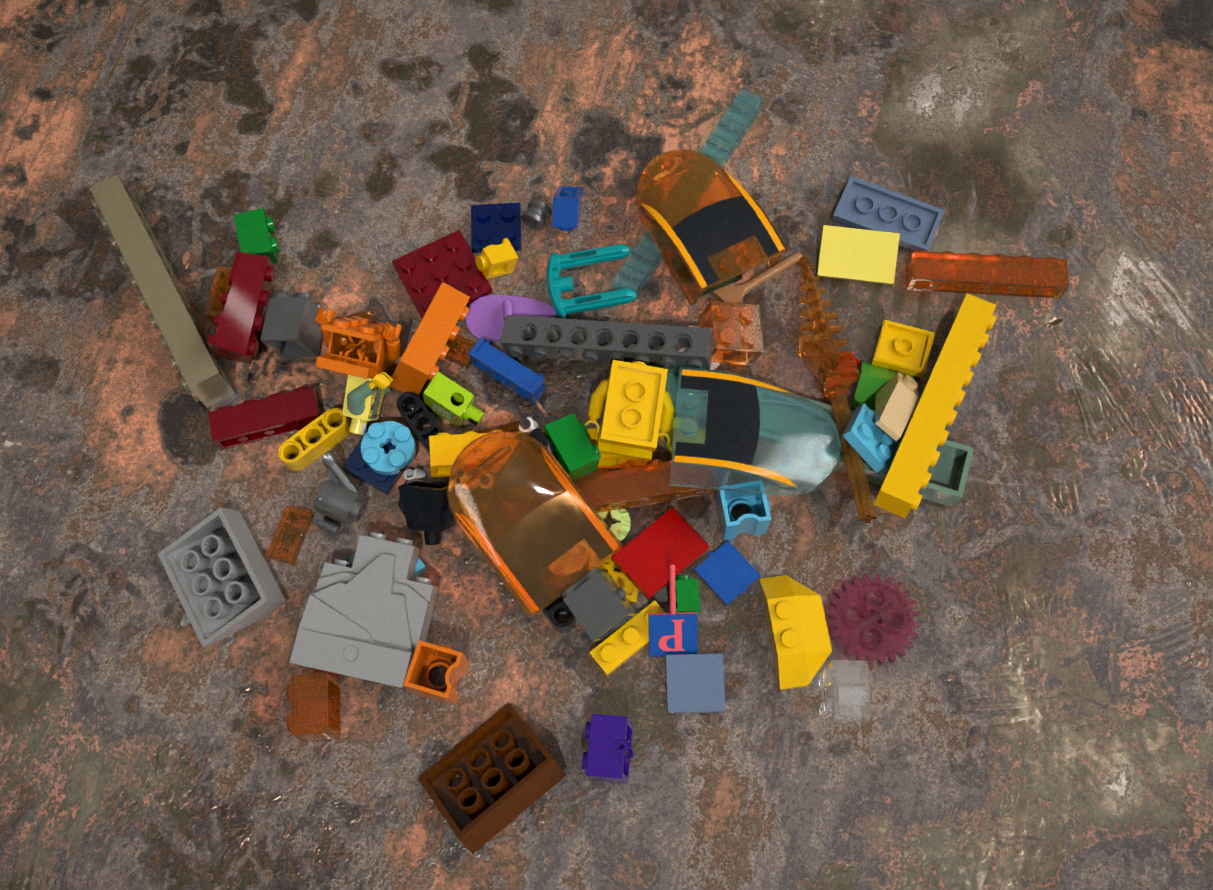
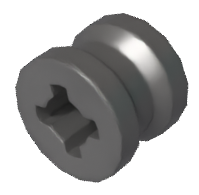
(536, 214)

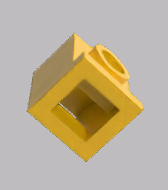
(497, 260)

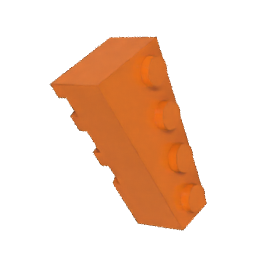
(430, 339)

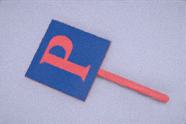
(672, 631)

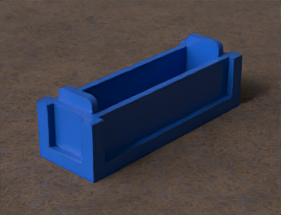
(507, 370)

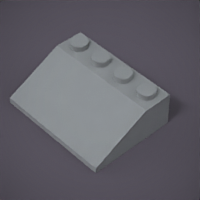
(221, 576)

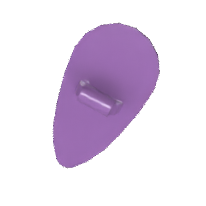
(489, 314)

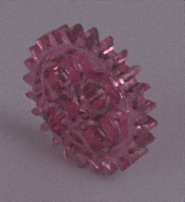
(890, 640)

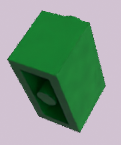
(256, 234)
(572, 446)

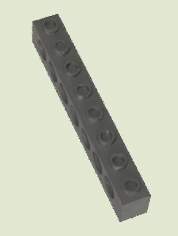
(619, 334)

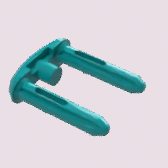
(557, 284)

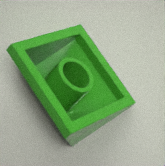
(870, 382)

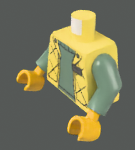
(364, 399)

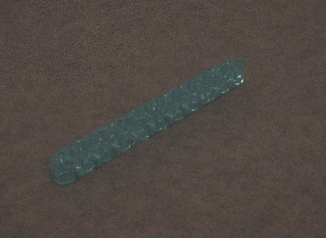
(720, 147)

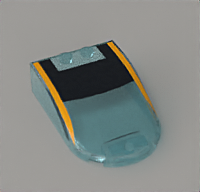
(749, 436)

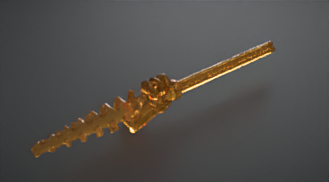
(836, 373)

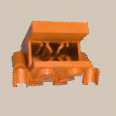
(358, 346)

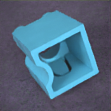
(753, 523)

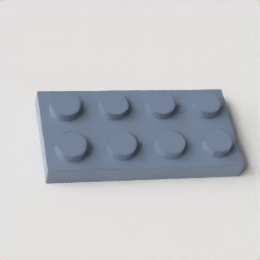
(884, 210)

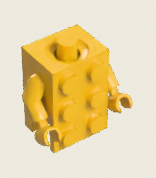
(633, 411)

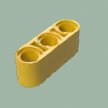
(302, 439)

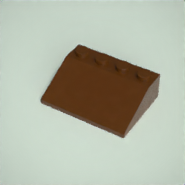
(491, 778)

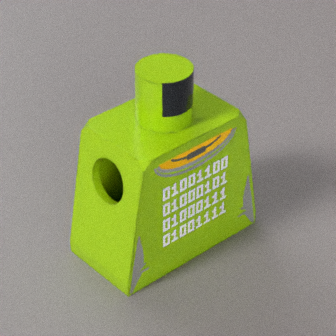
(451, 401)

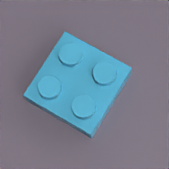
(870, 440)

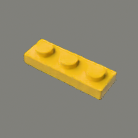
(625, 641)

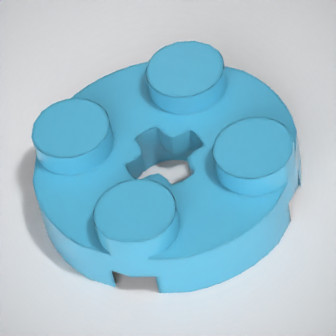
(381, 434)

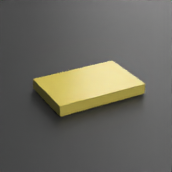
(858, 255)

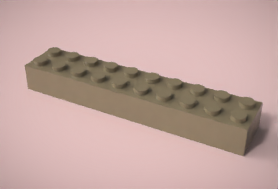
(160, 292)

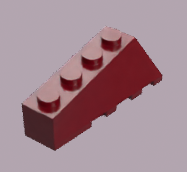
(243, 308)

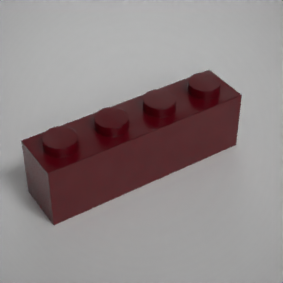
(264, 418)

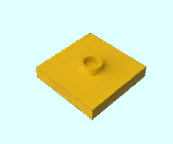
(903, 348)

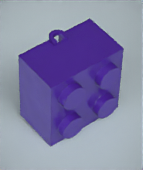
(608, 743)

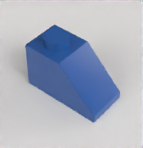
(567, 207)

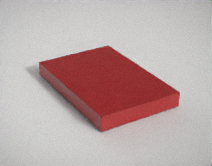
(651, 553)

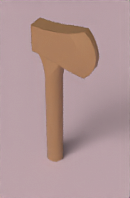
(735, 294)

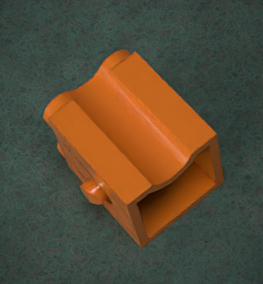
(428, 658)

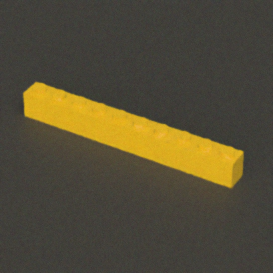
(935, 408)

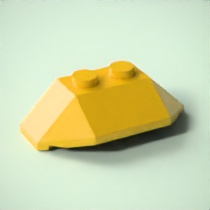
(795, 630)

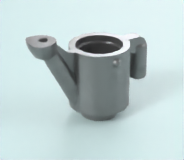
(337, 498)

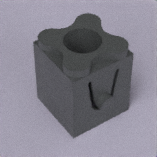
(292, 326)
(598, 604)

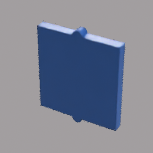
(727, 573)

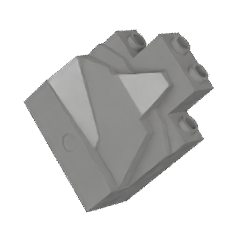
(367, 615)

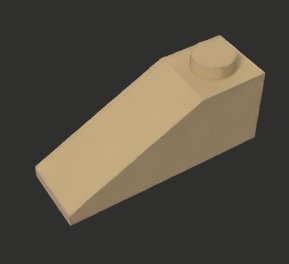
(895, 404)

